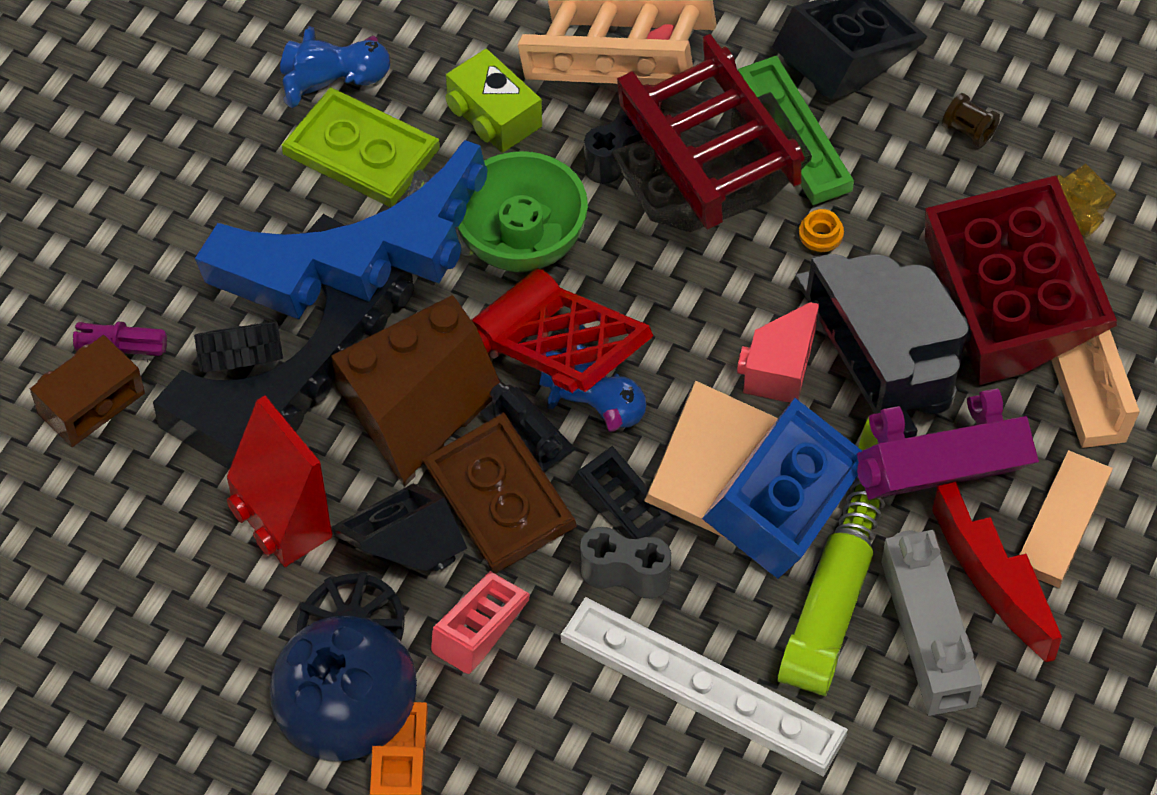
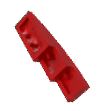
(1003, 582)

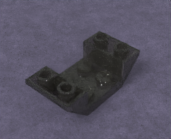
(666, 203)

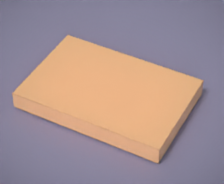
(705, 452)

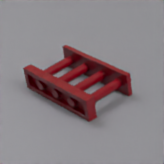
(686, 163)

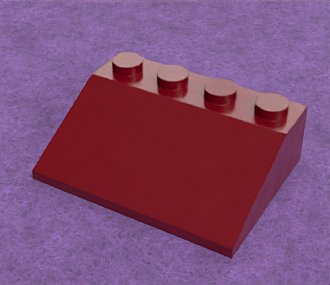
(1017, 276)

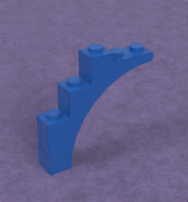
(353, 258)

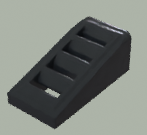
(623, 475)

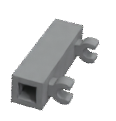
(931, 622)

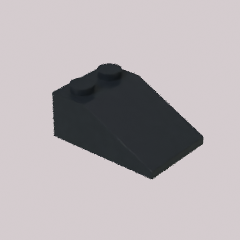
(845, 42)

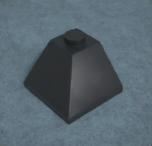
(406, 528)

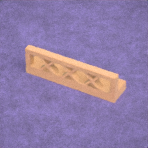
(1097, 392)

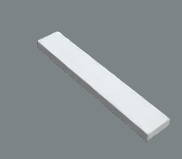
(704, 686)

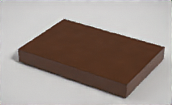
(499, 493)

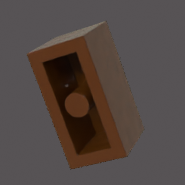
(87, 390)

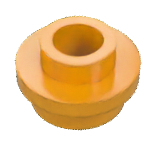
(821, 221)

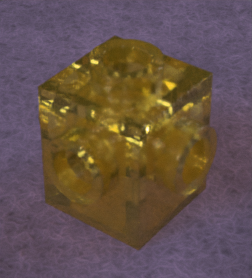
(1087, 197)

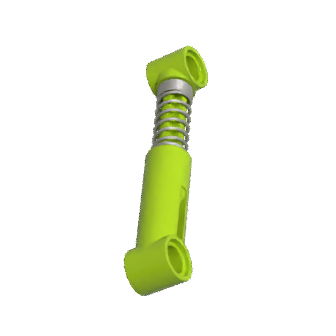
(838, 580)

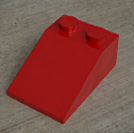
(278, 487)

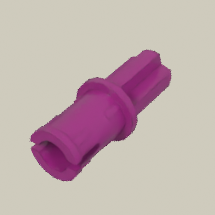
(128, 339)

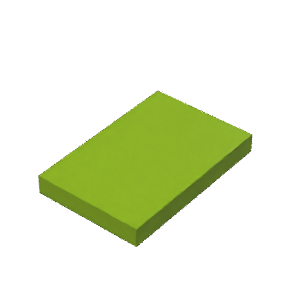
(360, 147)

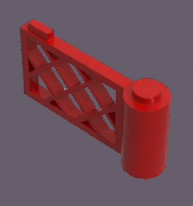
(528, 311)

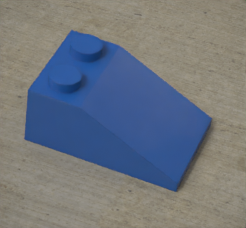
(785, 489)

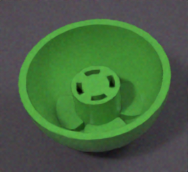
(525, 212)

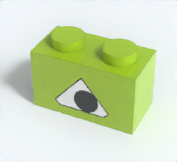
(493, 100)

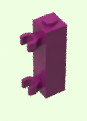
(948, 456)

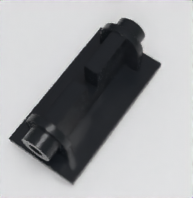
(535, 430)

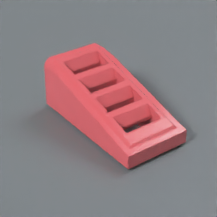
(461, 645)

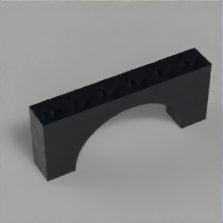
(216, 412)

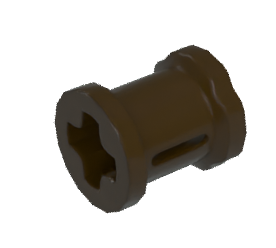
(971, 120)

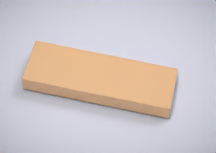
(1065, 517)

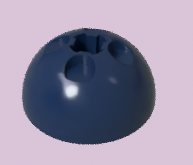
(355, 703)

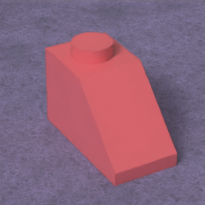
(779, 355)

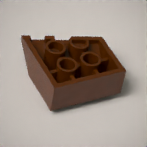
(417, 383)

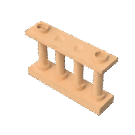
(607, 58)

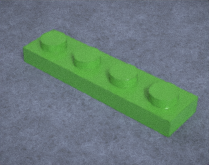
(825, 173)

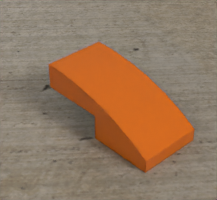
(400, 763)

